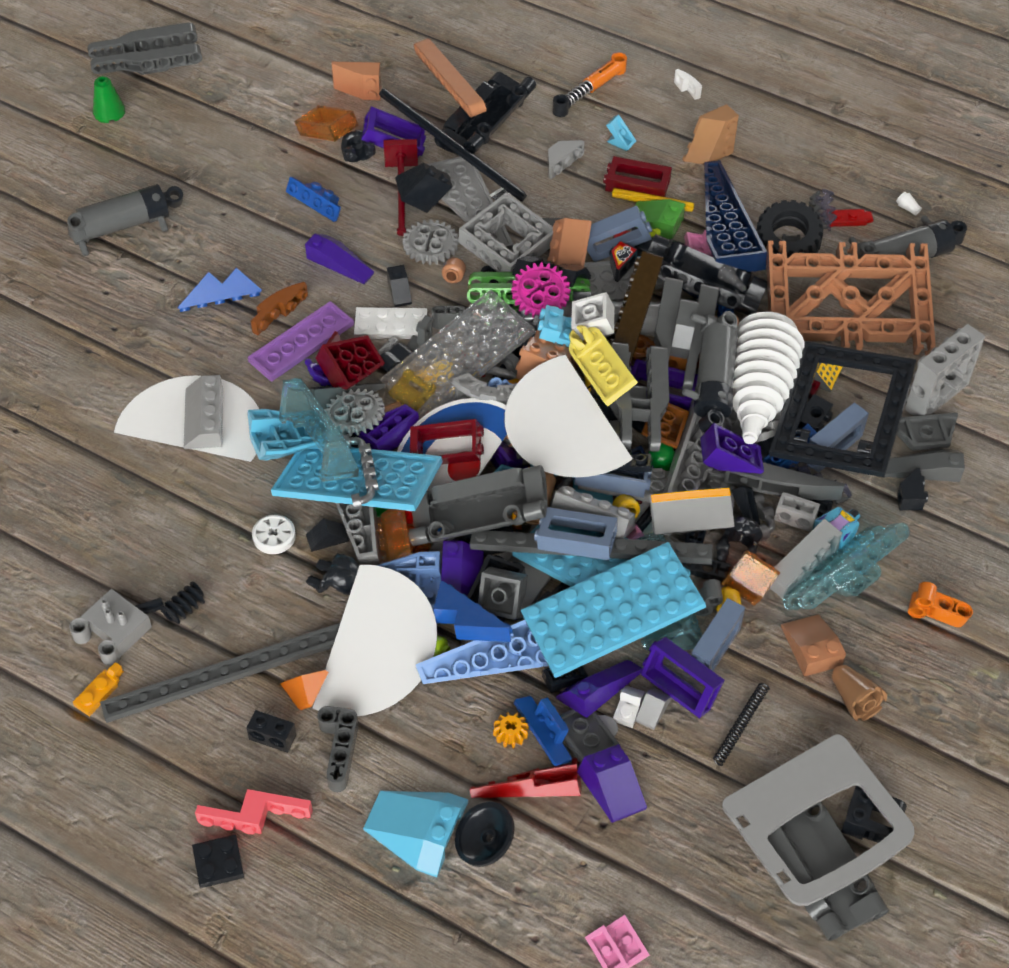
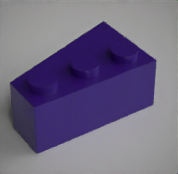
(391, 429)

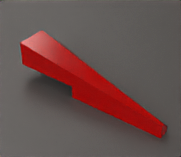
(544, 782)

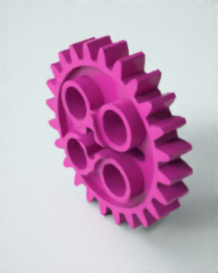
(532, 278)

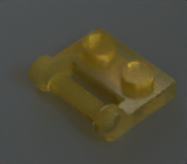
(408, 395)

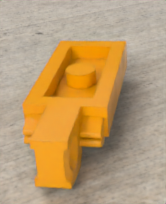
(99, 690)

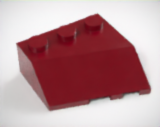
(349, 361)

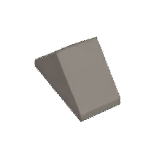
(652, 708)

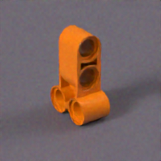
(938, 606)

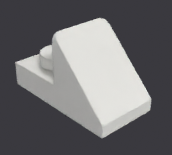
(628, 706)

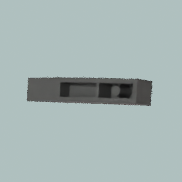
(779, 479)

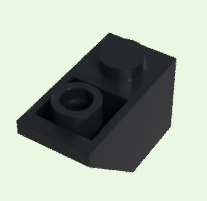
(912, 493)

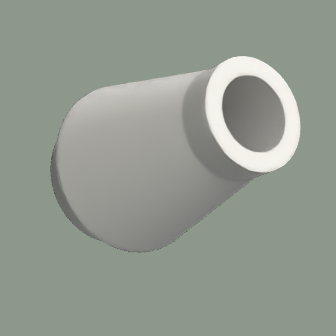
(908, 203)

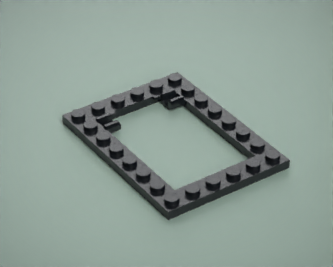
(864, 461)

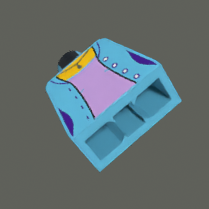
(843, 521)

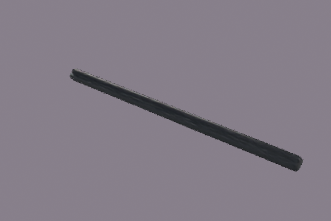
(453, 145)

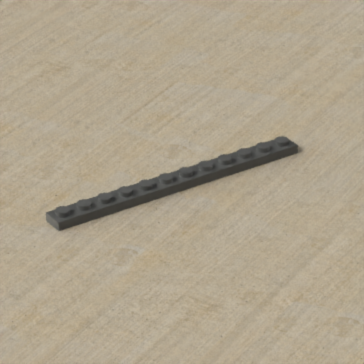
(622, 548)
(218, 674)

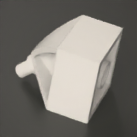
(594, 312)

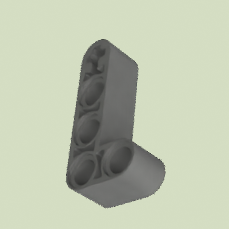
(339, 749)

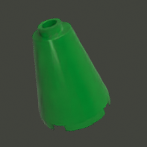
(106, 101)

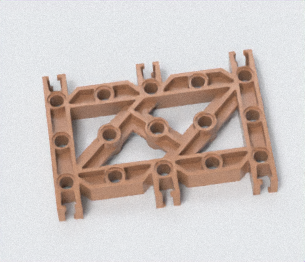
(865, 320)

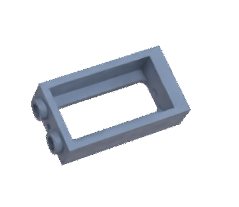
(616, 224)
(841, 431)
(618, 483)
(576, 543)
(719, 634)

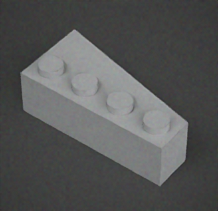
(362, 531)
(806, 556)

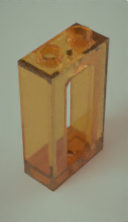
(326, 123)

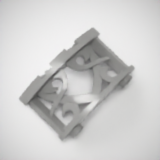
(478, 389)

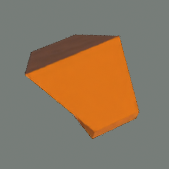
(305, 688)

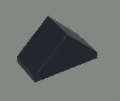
(326, 534)

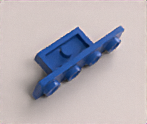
(316, 197)
(546, 726)

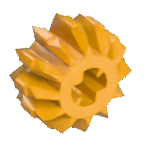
(510, 730)

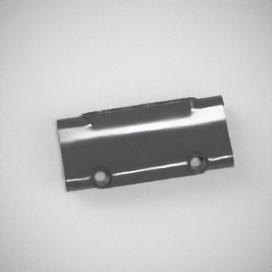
(814, 848)

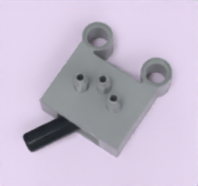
(116, 623)

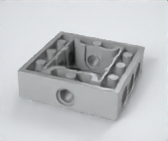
(506, 210)
(944, 371)

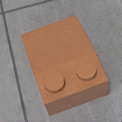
(358, 79)
(814, 644)

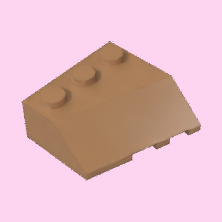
(713, 136)

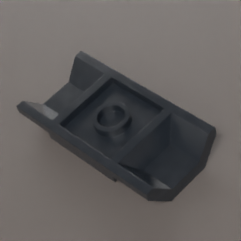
(571, 271)

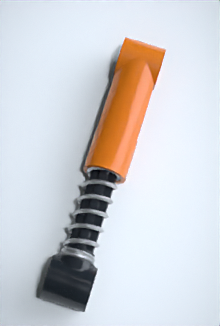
(614, 67)

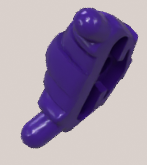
(316, 373)

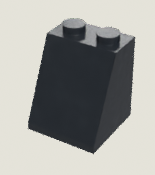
(423, 186)

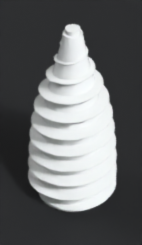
(764, 369)

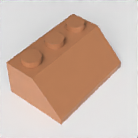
(569, 241)

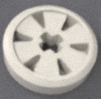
(270, 543)

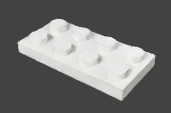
(387, 322)

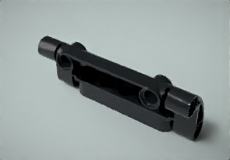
(501, 99)
(699, 268)

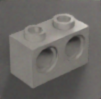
(796, 511)

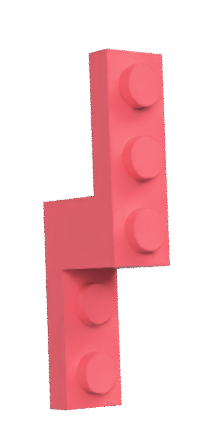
(253, 812)

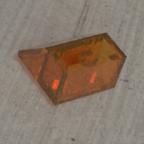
(751, 577)

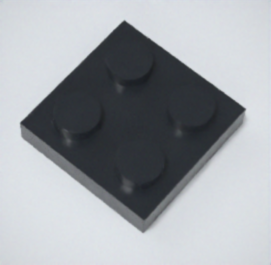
(218, 861)

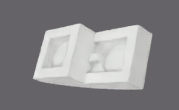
(687, 82)

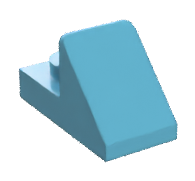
(621, 135)

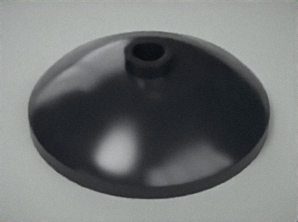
(478, 828)

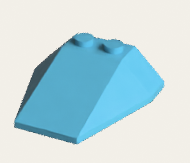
(274, 439)
(416, 825)

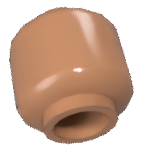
(453, 270)

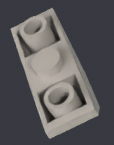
(563, 155)

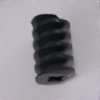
(183, 602)

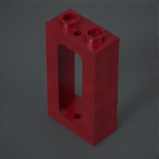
(637, 168)
(445, 430)

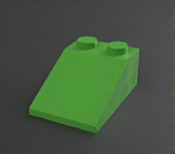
(664, 215)

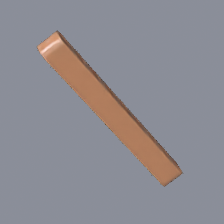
(450, 78)

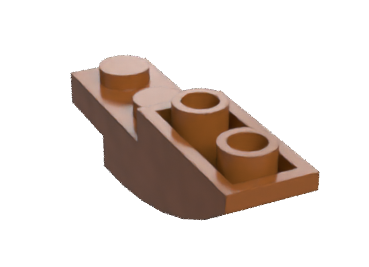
(279, 303)

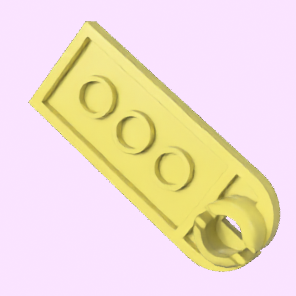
(600, 364)

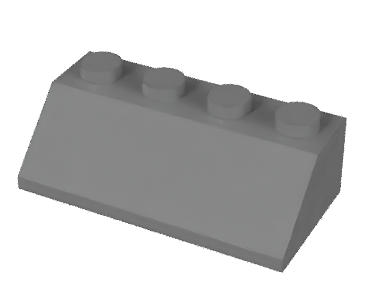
(203, 413)
(569, 499)

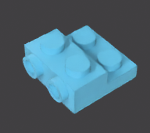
(554, 326)

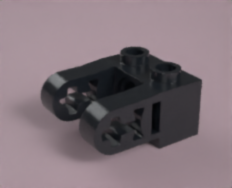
(858, 822)

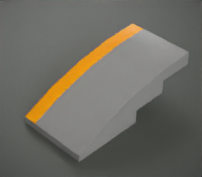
(691, 511)

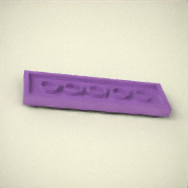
(300, 341)

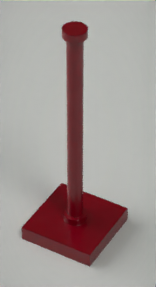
(401, 154)

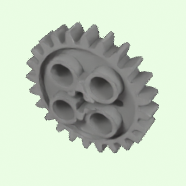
(440, 246)
(356, 411)

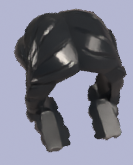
(356, 149)
(744, 531)
(339, 574)

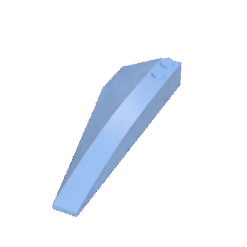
(484, 658)

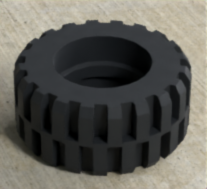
(793, 215)

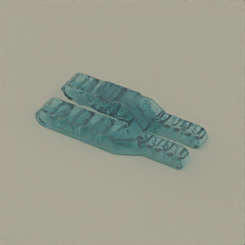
(837, 571)

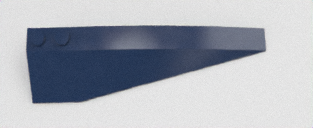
(728, 225)

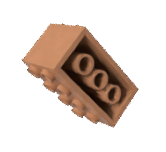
(539, 351)

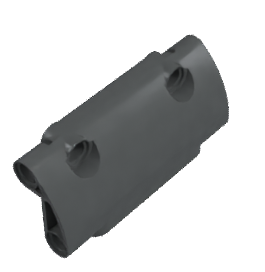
(480, 504)

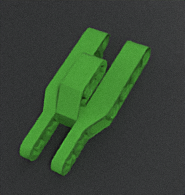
(503, 287)

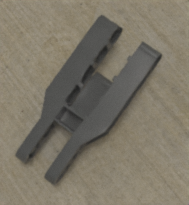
(147, 50)
(685, 337)
(643, 405)

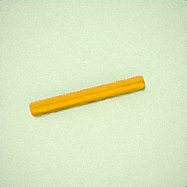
(637, 196)

